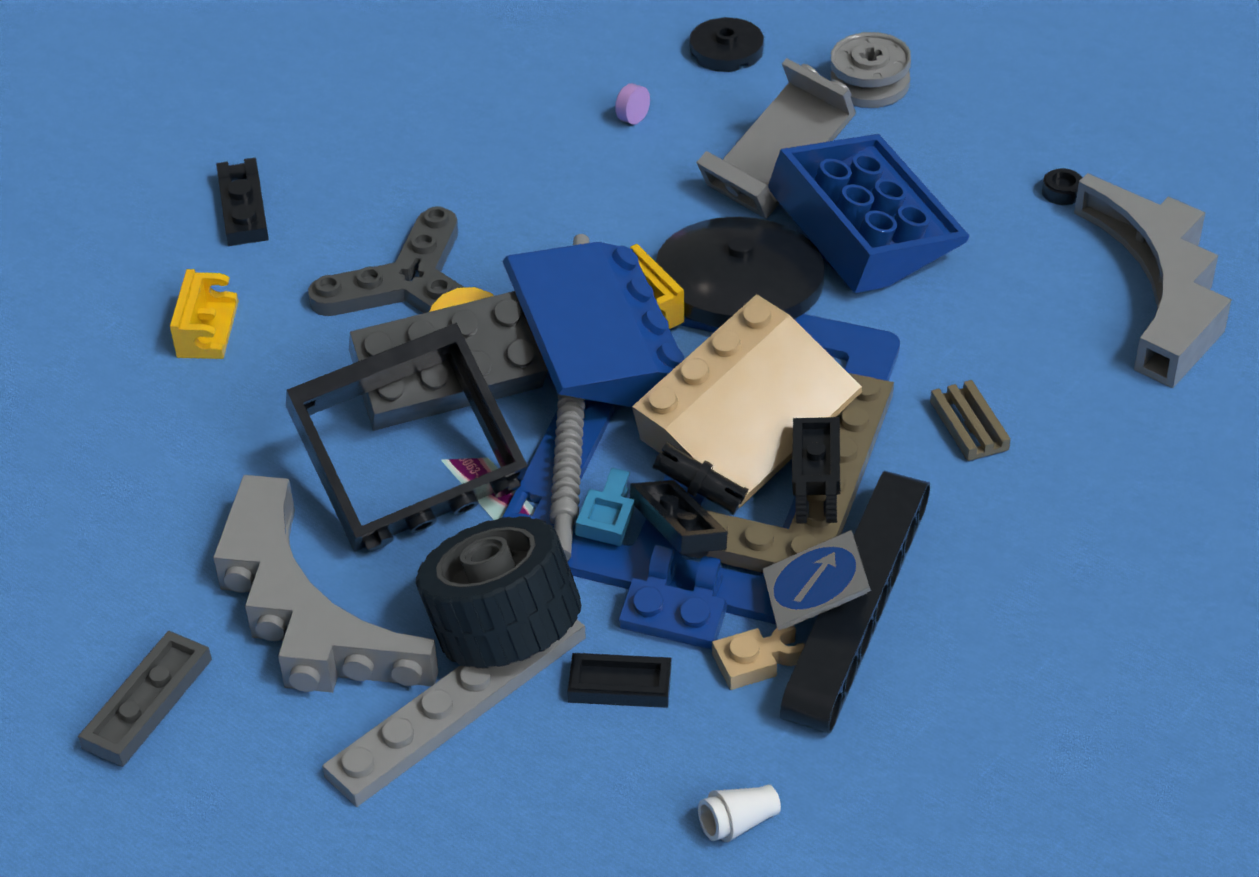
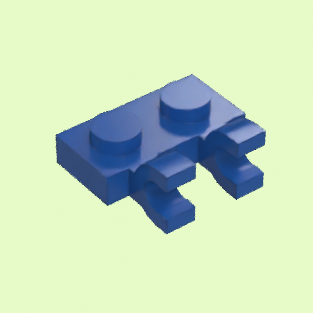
(674, 612)

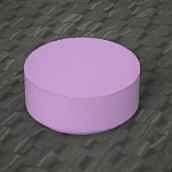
(632, 103)

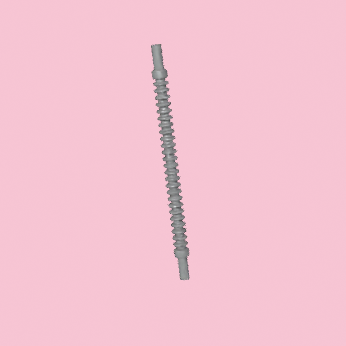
(567, 460)

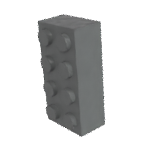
(496, 336)

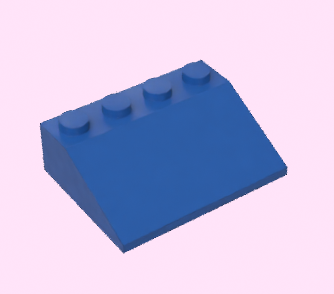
(864, 210)
(594, 321)

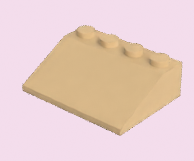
(740, 395)

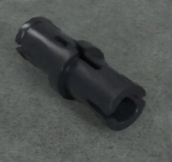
(700, 478)

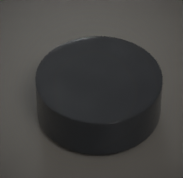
(1061, 186)

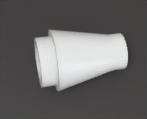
(735, 811)

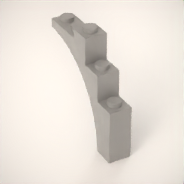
(1180, 272)
(284, 605)

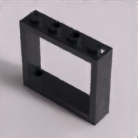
(382, 370)

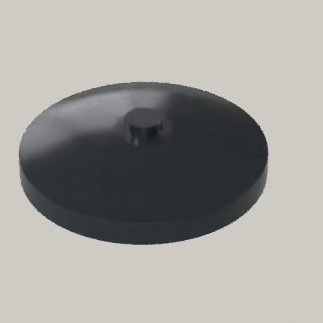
(733, 259)

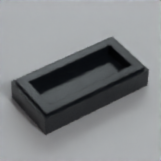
(619, 680)

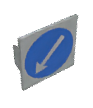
(816, 580)

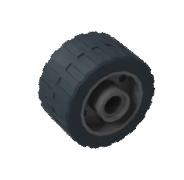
(499, 592)

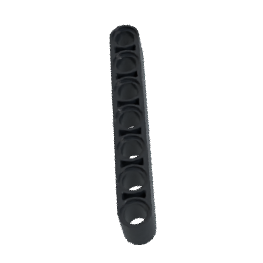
(844, 632)

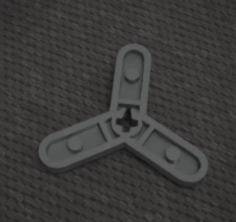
(391, 283)

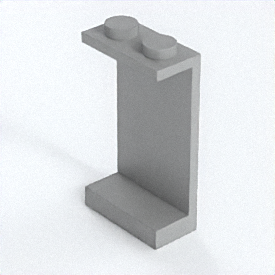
(802, 114)

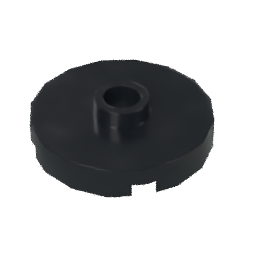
(726, 44)

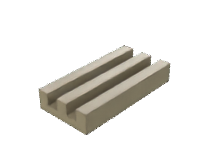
(977, 418)

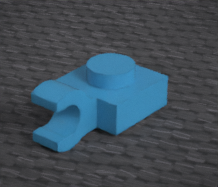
(607, 513)

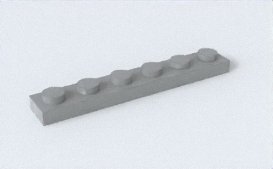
(432, 720)

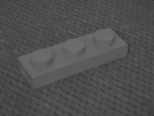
(145, 698)

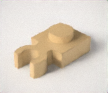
(751, 658)

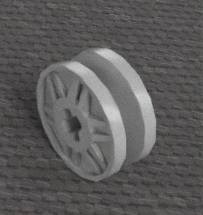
(872, 68)

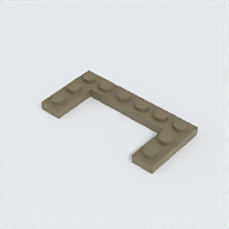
(759, 545)

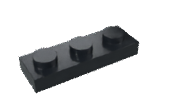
(679, 518)

